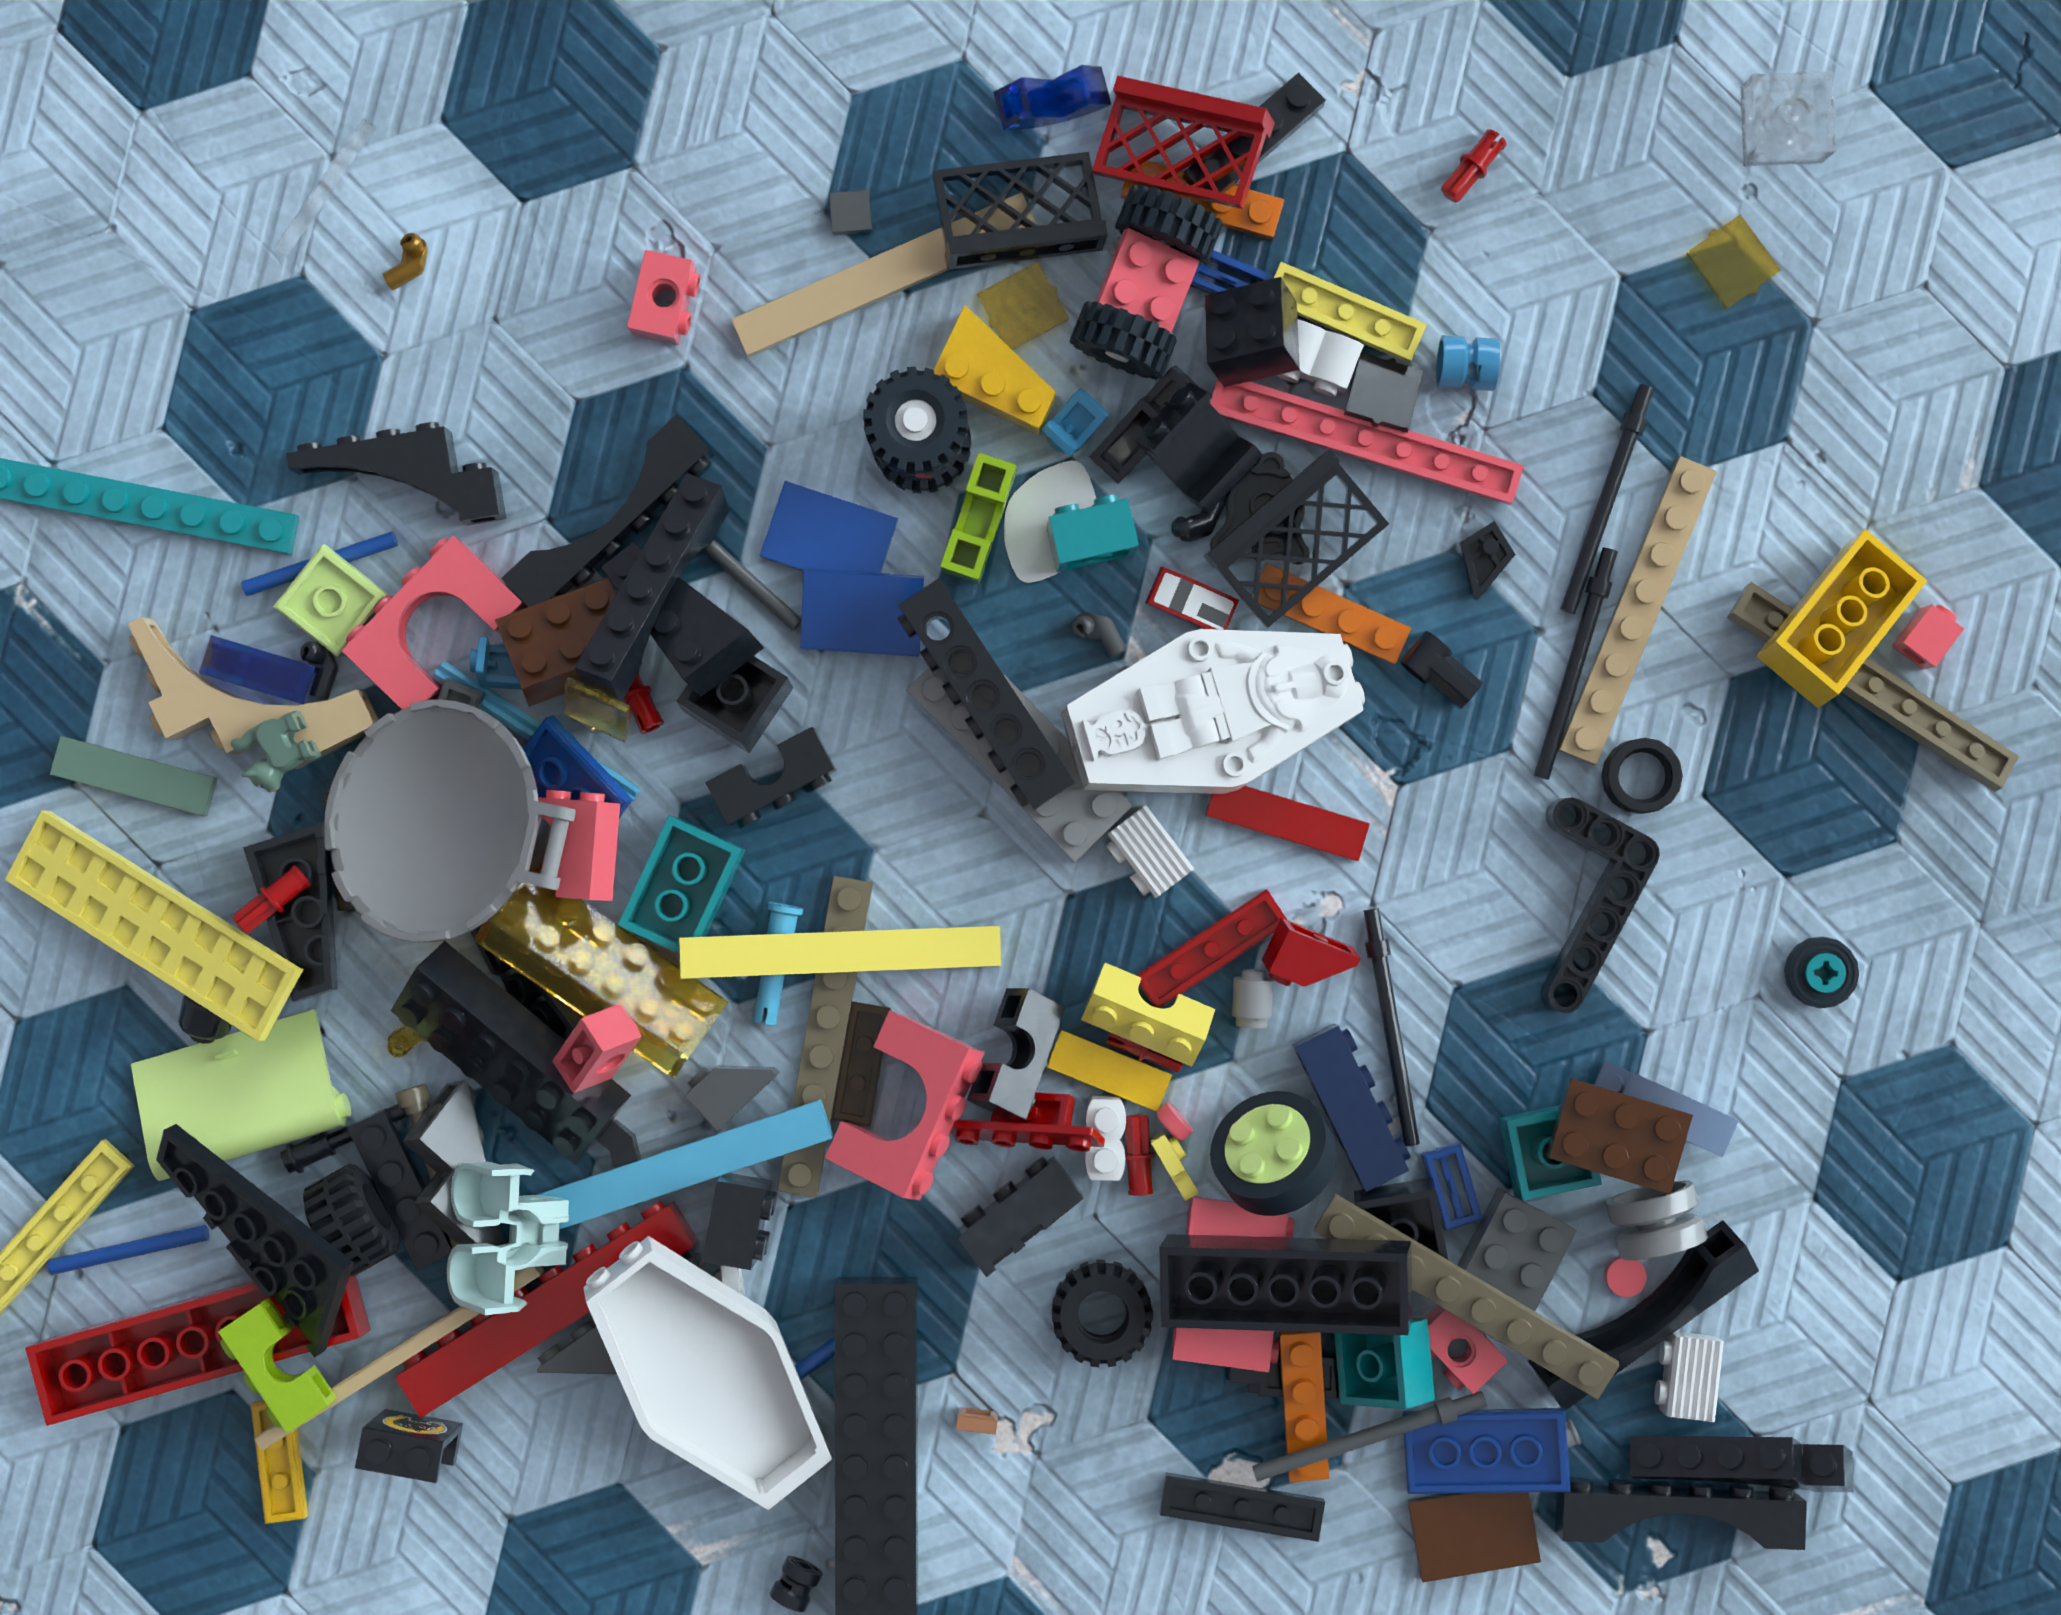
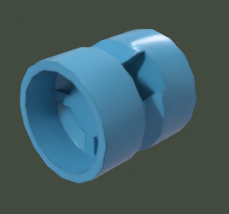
(1467, 363)

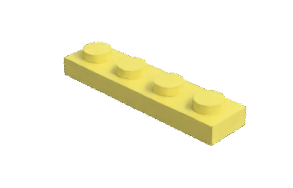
(1352, 314)

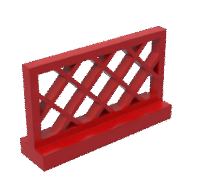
(1189, 108)

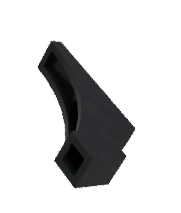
(415, 458)
(1743, 1461)

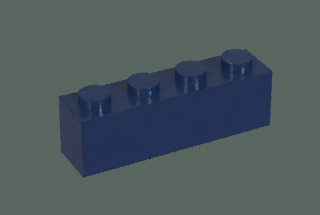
(1350, 1106)

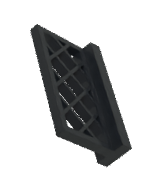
(1027, 242)
(1275, 511)

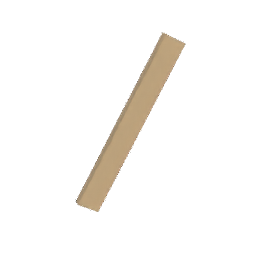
(858, 285)
(397, 1356)

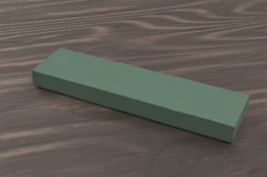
(133, 776)

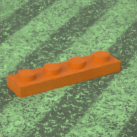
(1256, 218)
(1337, 615)
(1303, 1399)

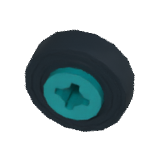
(1806, 970)

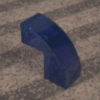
(1046, 102)
(257, 669)

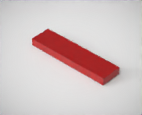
(1290, 821)
(1211, 949)

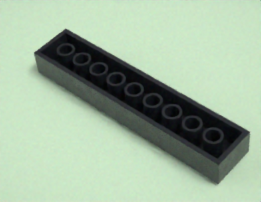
(876, 1446)

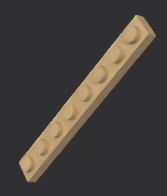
(1637, 610)

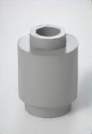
(1252, 999)

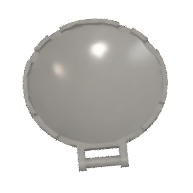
(437, 822)

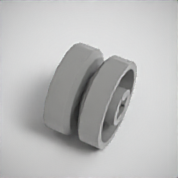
(1656, 1221)

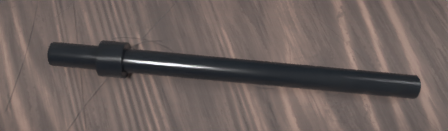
(1632, 427)
(1598, 589)
(1378, 950)

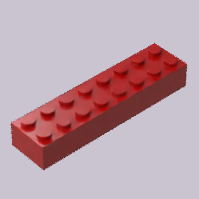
(161, 1350)

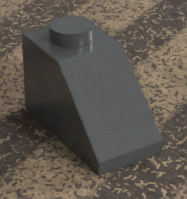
(727, 1090)

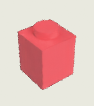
(1928, 636)

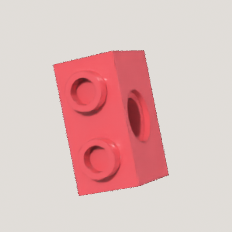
(658, 274)
(596, 1048)
(1478, 1361)

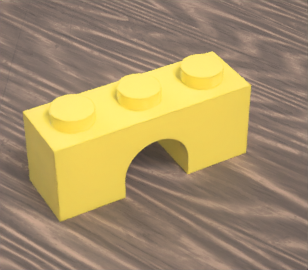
(1169, 1031)

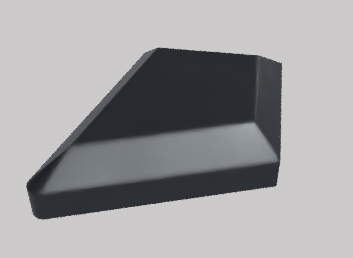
(1485, 557)

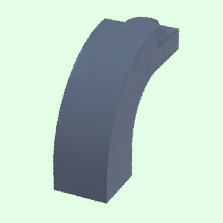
(1708, 1126)

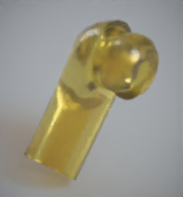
(402, 1041)

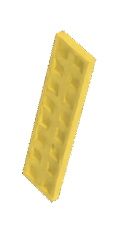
(154, 925)

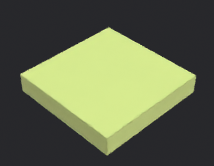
(329, 599)

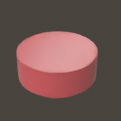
(1174, 1122)
(1625, 1276)

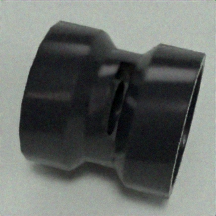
(796, 1583)

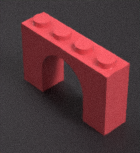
(381, 644)
(589, 846)
(947, 1073)
(1229, 1347)

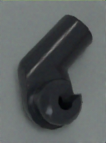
(1198, 525)
(325, 668)

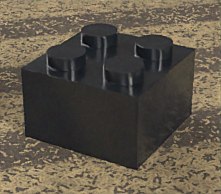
(1252, 332)
(741, 703)
(1409, 1209)
(738, 1221)

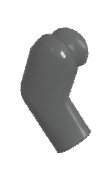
(1099, 628)

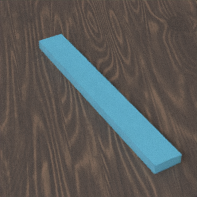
(694, 1162)

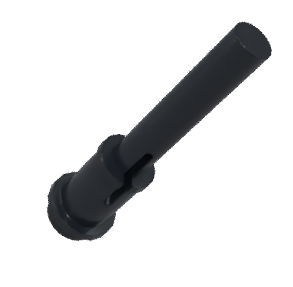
(323, 1145)

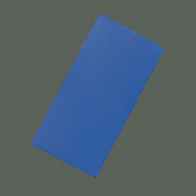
(1490, 1453)

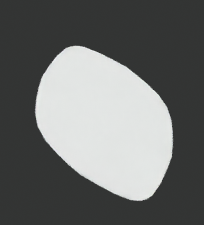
(1029, 512)

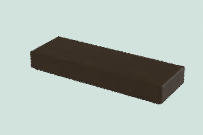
(859, 1065)

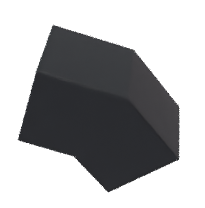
(620, 1143)

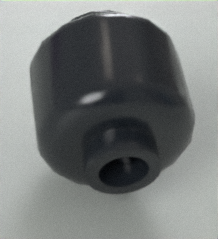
(201, 1023)

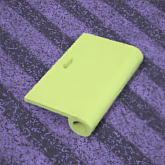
(241, 1091)

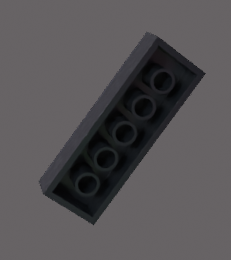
(504, 1051)
(1286, 1284)

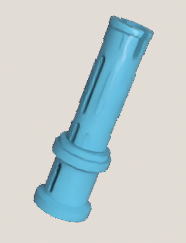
(782, 921)

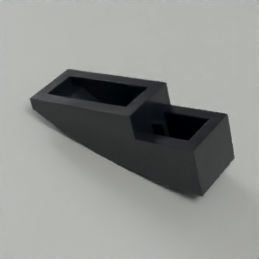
(1119, 451)

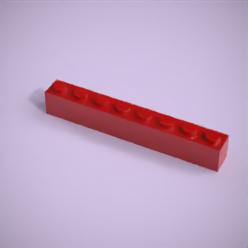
(550, 1308)

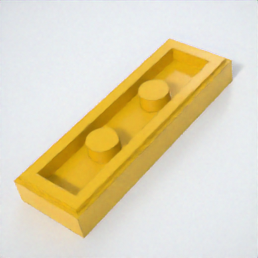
(1109, 1070)
(279, 1472)

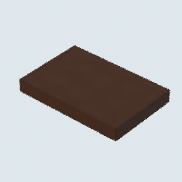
(1472, 1533)

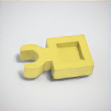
(1170, 1154)

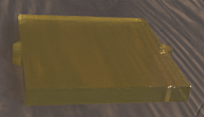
(1733, 261)
(1023, 306)
(597, 709)

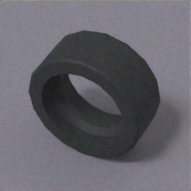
(1672, 771)

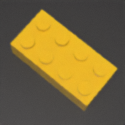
(1841, 618)

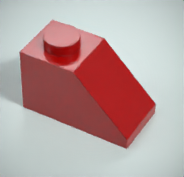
(1305, 955)

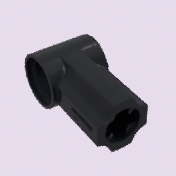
(1432, 663)

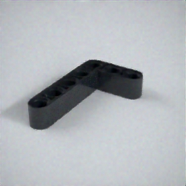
(1601, 898)

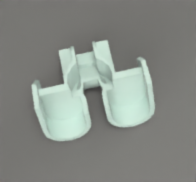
(484, 1274)

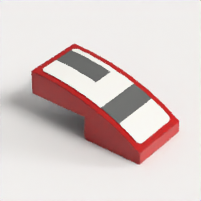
(1191, 600)

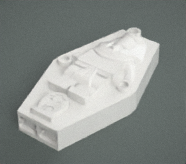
(1211, 711)
(706, 1372)

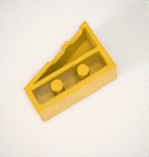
(994, 375)

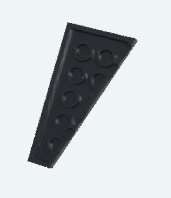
(265, 1238)

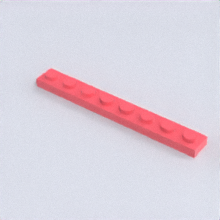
(1380, 445)

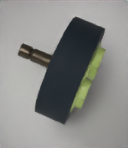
(1273, 1153)

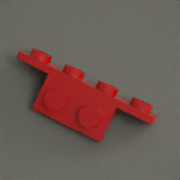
(1045, 1126)

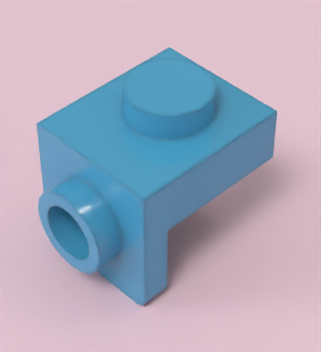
(1075, 423)
(493, 666)

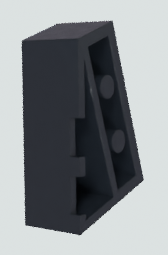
(1018, 1213)

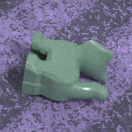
(280, 747)

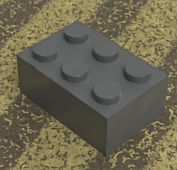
(1517, 1248)

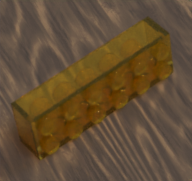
(598, 965)

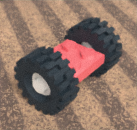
(1146, 281)
(918, 429)

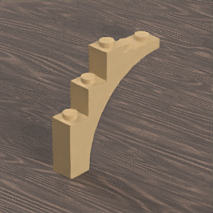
(194, 703)

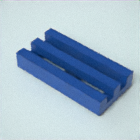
(1230, 263)
(1442, 1153)

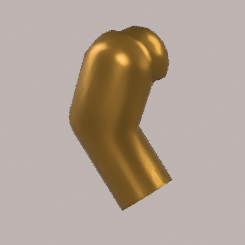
(412, 261)

